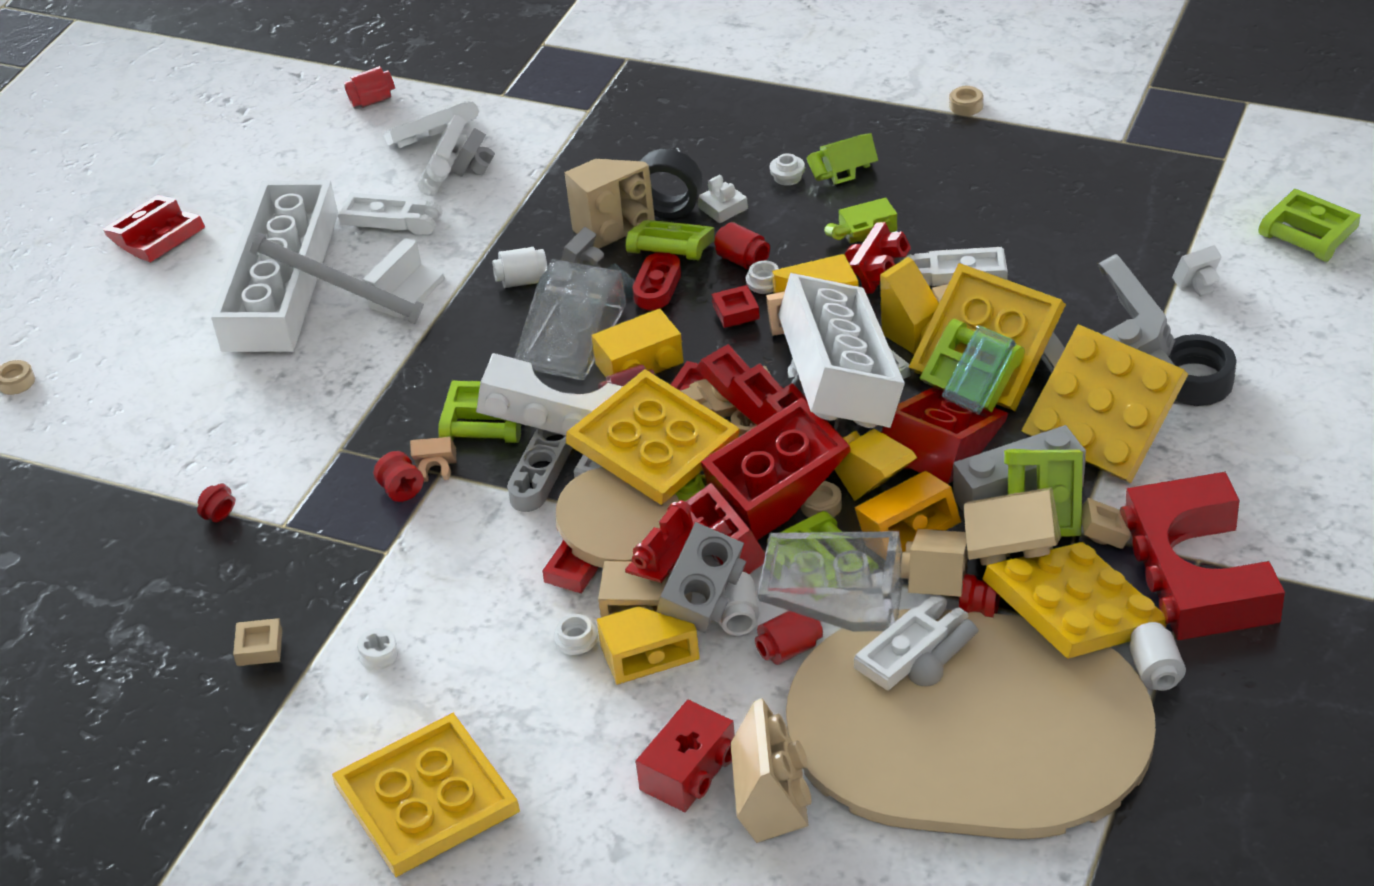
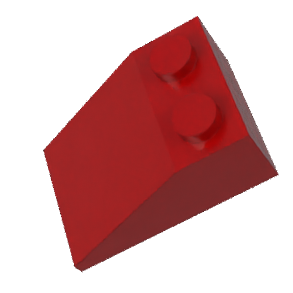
(941, 432)
(775, 466)

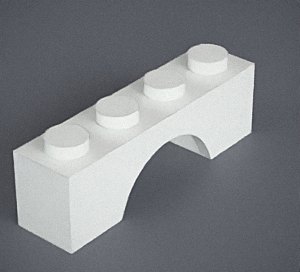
(516, 395)

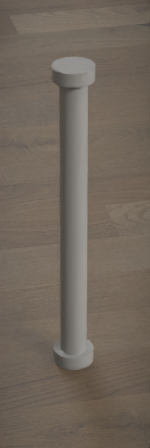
(335, 277)

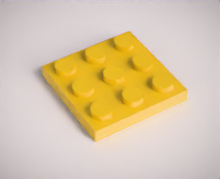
(1000, 307)
(1108, 400)
(651, 436)
(1073, 598)
(425, 794)

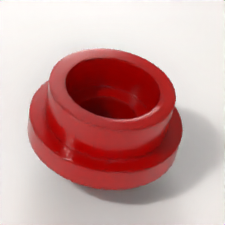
(215, 502)

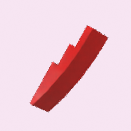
(747, 388)

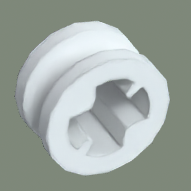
(385, 641)

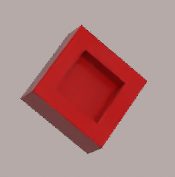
(735, 306)

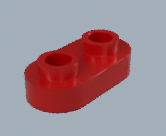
(656, 281)

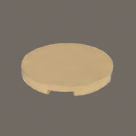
(605, 517)

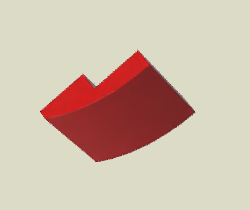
(154, 228)

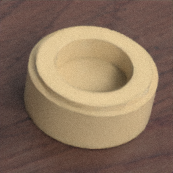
(966, 100)
(16, 377)
(825, 498)

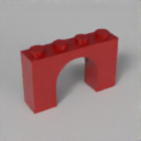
(1194, 597)

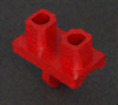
(876, 255)

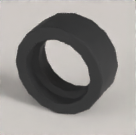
(687, 170)
(1209, 352)

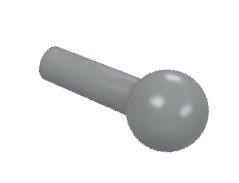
(929, 666)

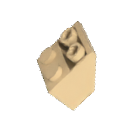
(609, 198)
(1011, 525)
(768, 775)

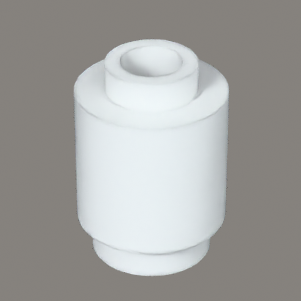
(519, 266)
(742, 608)
(1156, 656)

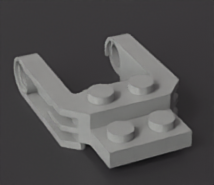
(1147, 329)

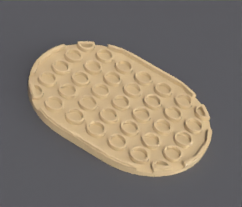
(994, 749)

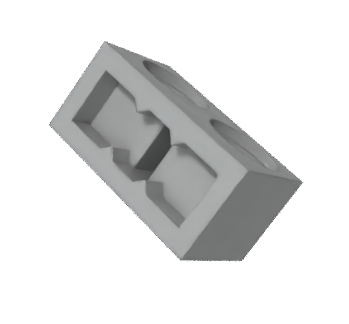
(694, 575)

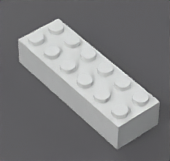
(262, 297)
(840, 352)

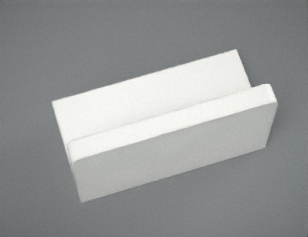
(403, 276)

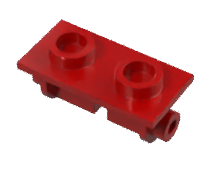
(662, 546)

